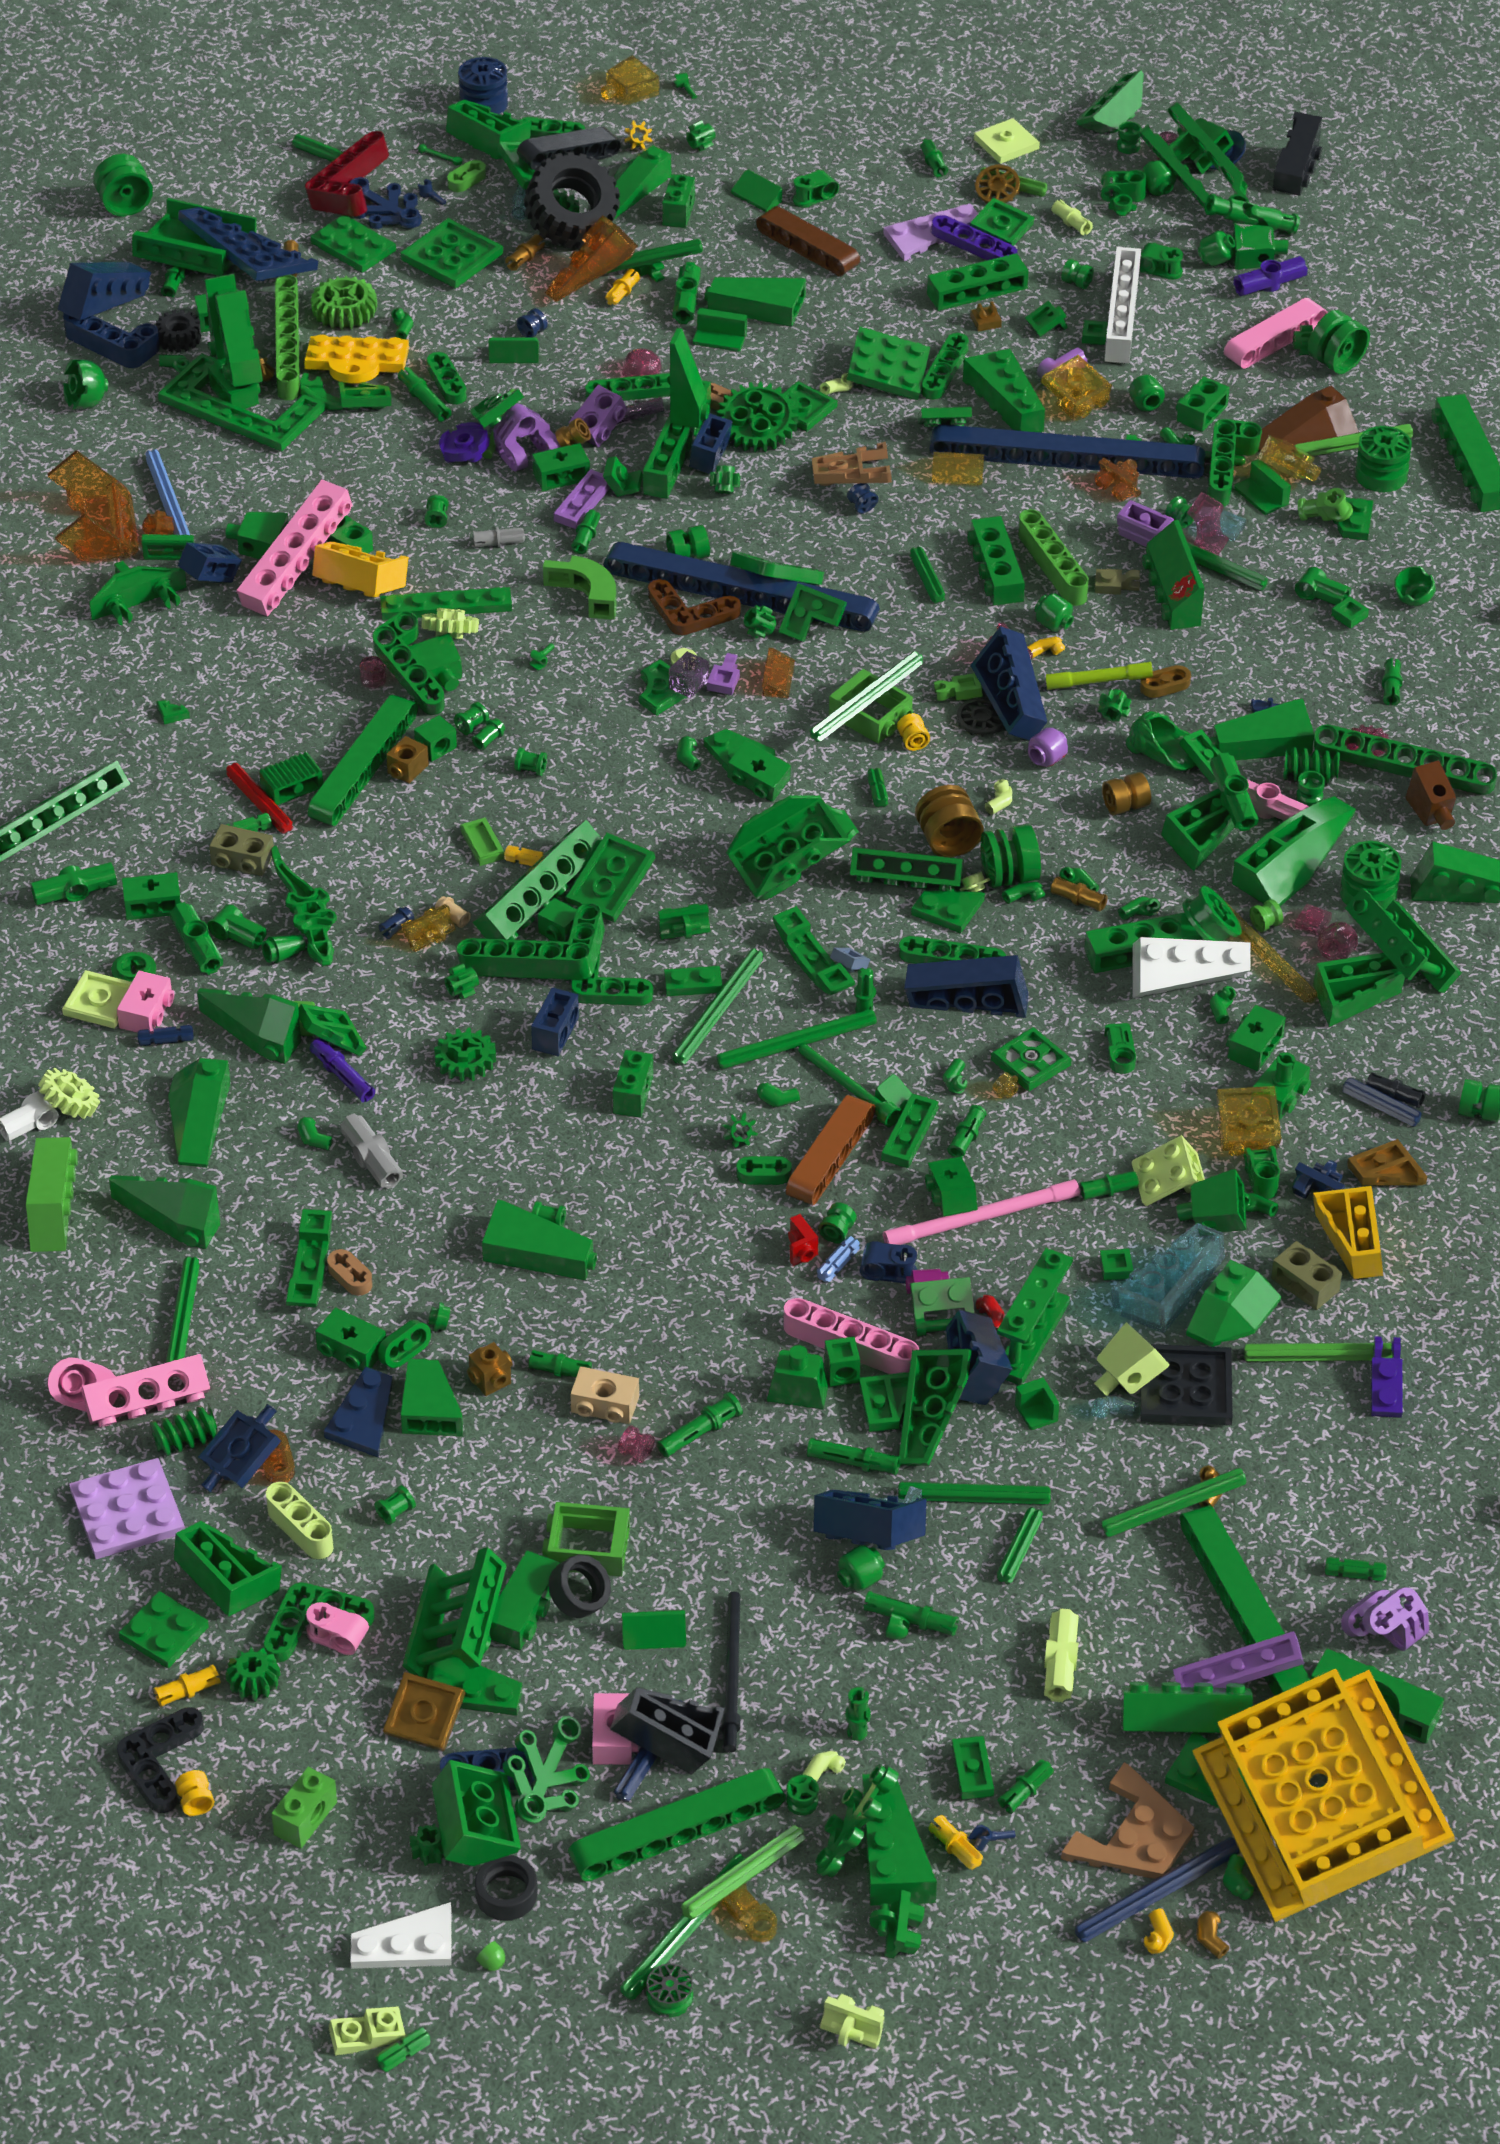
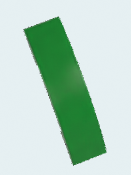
(809, 954)
(311, 1258)

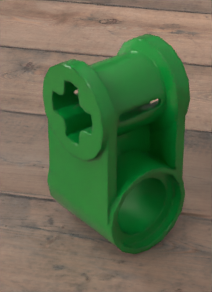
(1124, 182)
(816, 187)
(1158, 259)
(1262, 1171)

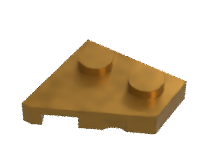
(1387, 1166)

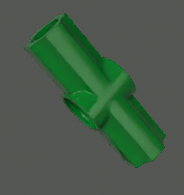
(686, 293)
(1234, 791)
(73, 883)
(196, 938)

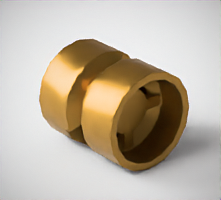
(1126, 793)

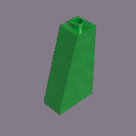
(758, 297)
(1266, 732)
(536, 1244)

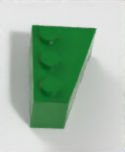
(483, 128)
(1197, 828)
(1355, 985)
(223, 1569)

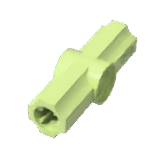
(1061, 1655)

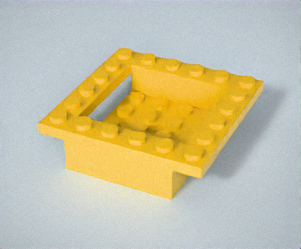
(1331, 1836)

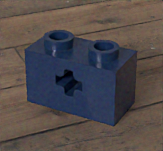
(710, 443)

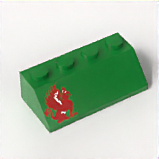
(1174, 577)

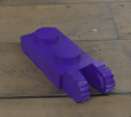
(1387, 1380)

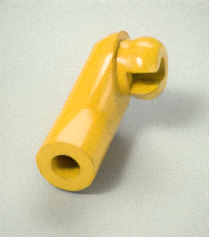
(1043, 645)

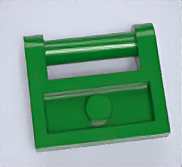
(939, 1296)

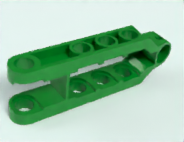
(1184, 146)

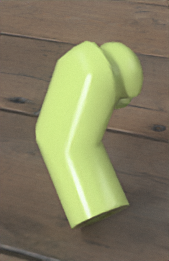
(1002, 798)

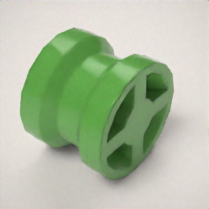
(1266, 915)

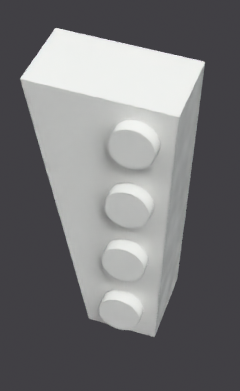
(1183, 963)

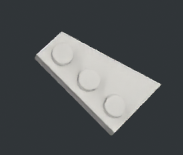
(405, 1942)

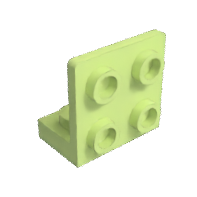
(1167, 1170)

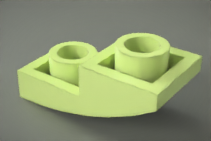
(374, 2030)

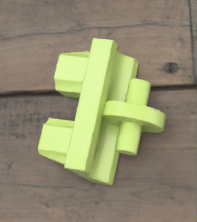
(852, 2022)

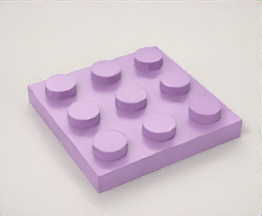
(126, 1508)

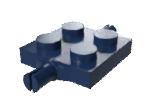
(239, 1448)

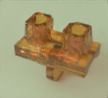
(1122, 475)

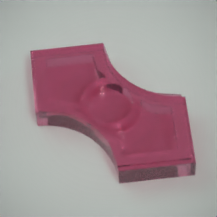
(1206, 515)

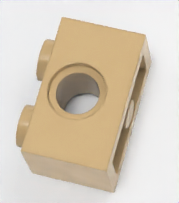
(604, 1395)

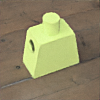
(1128, 1362)

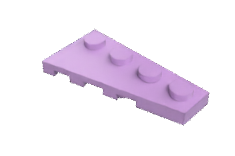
(916, 234)

